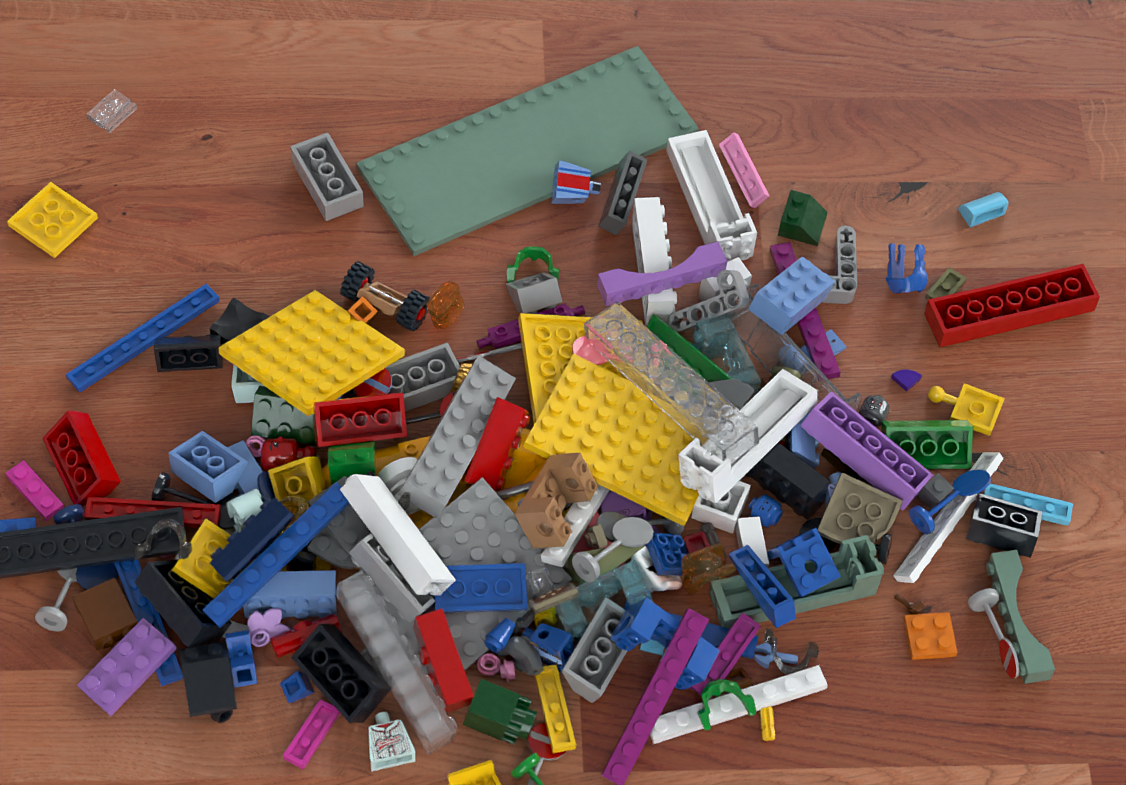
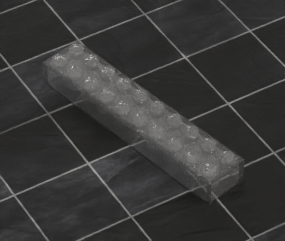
(671, 383)

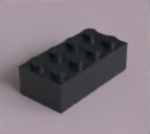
(790, 481)
(179, 603)
(341, 673)

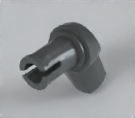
(524, 652)

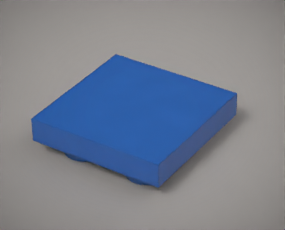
(666, 553)

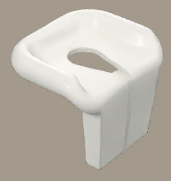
(653, 580)

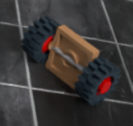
(410, 307)

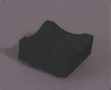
(236, 320)

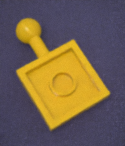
(972, 405)

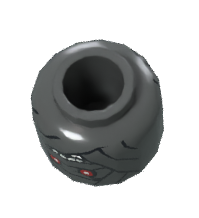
(874, 409)

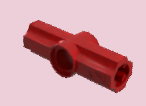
(293, 639)

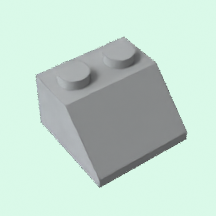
(534, 293)

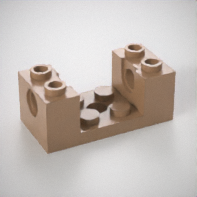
(561, 481)

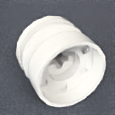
(394, 477)

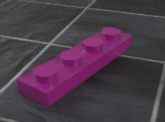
(730, 650)

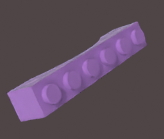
(625, 285)

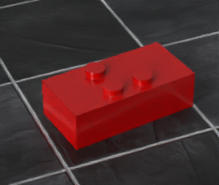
(442, 660)

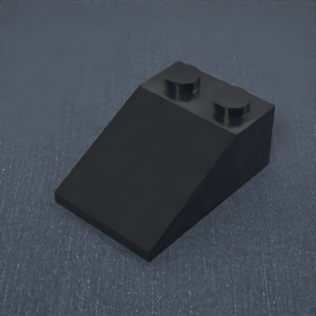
(208, 679)

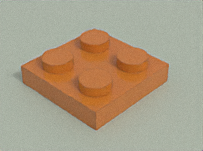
(930, 636)

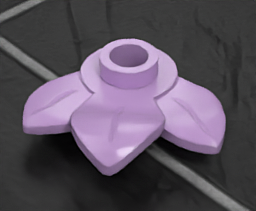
(267, 625)

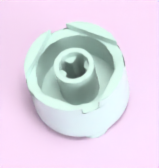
(243, 507)

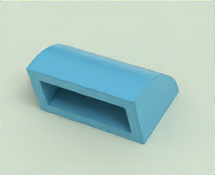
(984, 209)

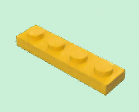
(555, 710)

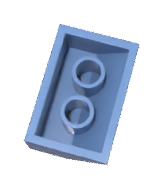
(803, 444)
(207, 466)

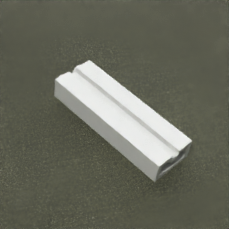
(397, 534)

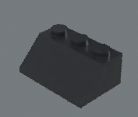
(188, 353)
(1004, 525)

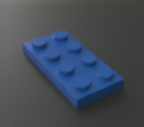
(484, 589)

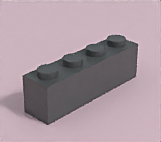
(622, 193)

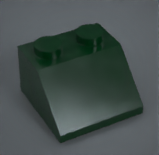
(802, 218)

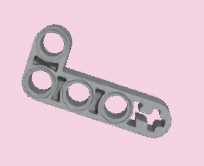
(845, 267)
(707, 307)

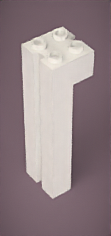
(711, 195)
(775, 413)

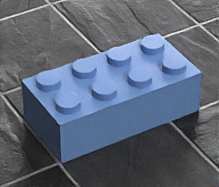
(791, 295)
(297, 595)

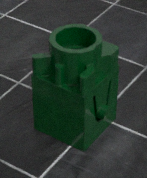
(500, 713)

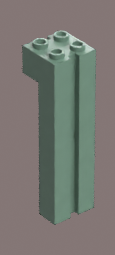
(858, 579)

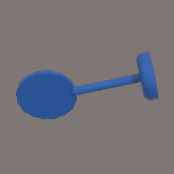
(964, 485)

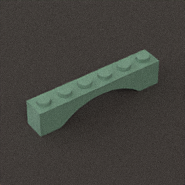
(1032, 656)

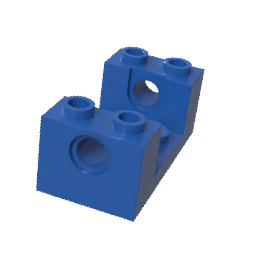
(649, 621)

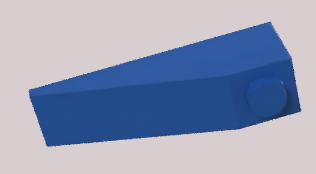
(764, 587)

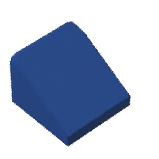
(297, 686)

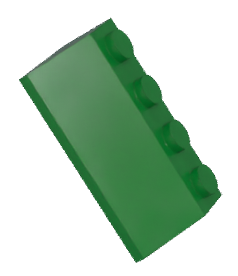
(933, 442)

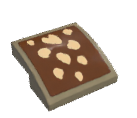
(553, 598)

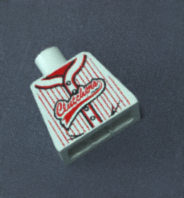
(389, 743)

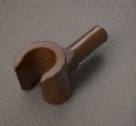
(915, 608)

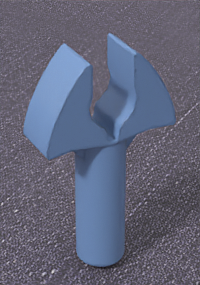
(765, 660)

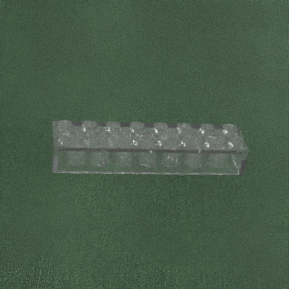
(395, 661)

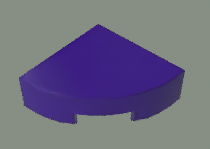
(906, 378)

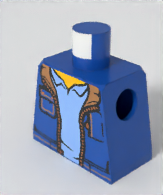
(551, 643)

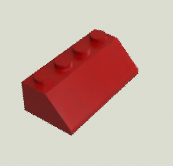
(359, 419)
(498, 444)
(81, 458)

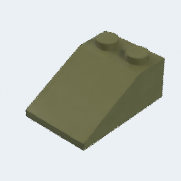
(607, 563)

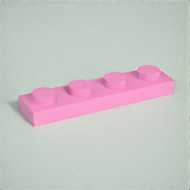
(744, 170)

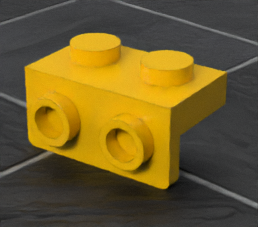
(475, 775)

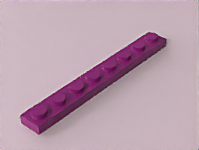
(810, 325)
(654, 697)

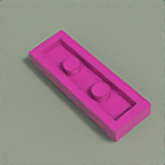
(34, 490)
(311, 734)

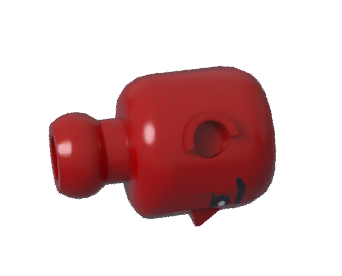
(282, 451)

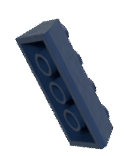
(252, 540)

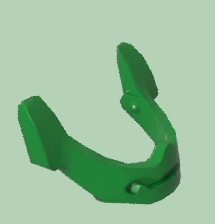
(534, 253)
(716, 688)

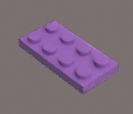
(127, 667)

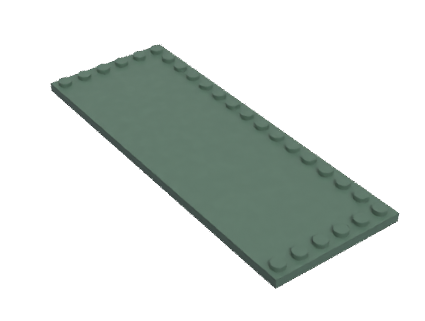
(508, 152)

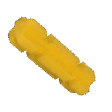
(767, 723)

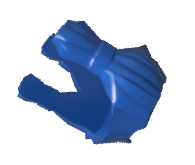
(895, 270)

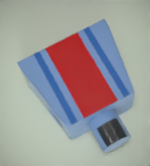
(572, 184)

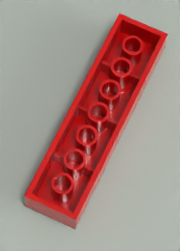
(1011, 305)

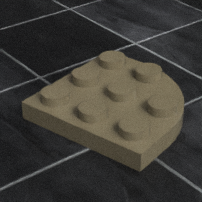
(857, 511)

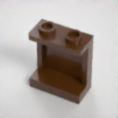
(105, 613)

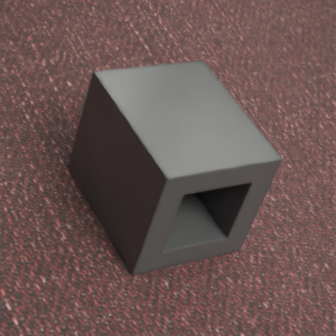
(935, 491)

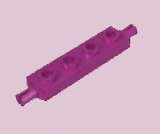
(510, 332)

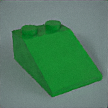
(351, 460)

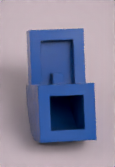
(241, 658)

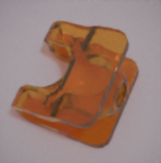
(704, 567)

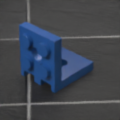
(794, 556)

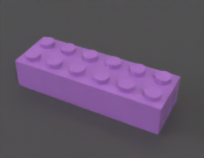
(866, 449)

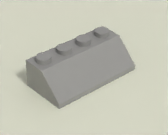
(394, 587)
(595, 655)

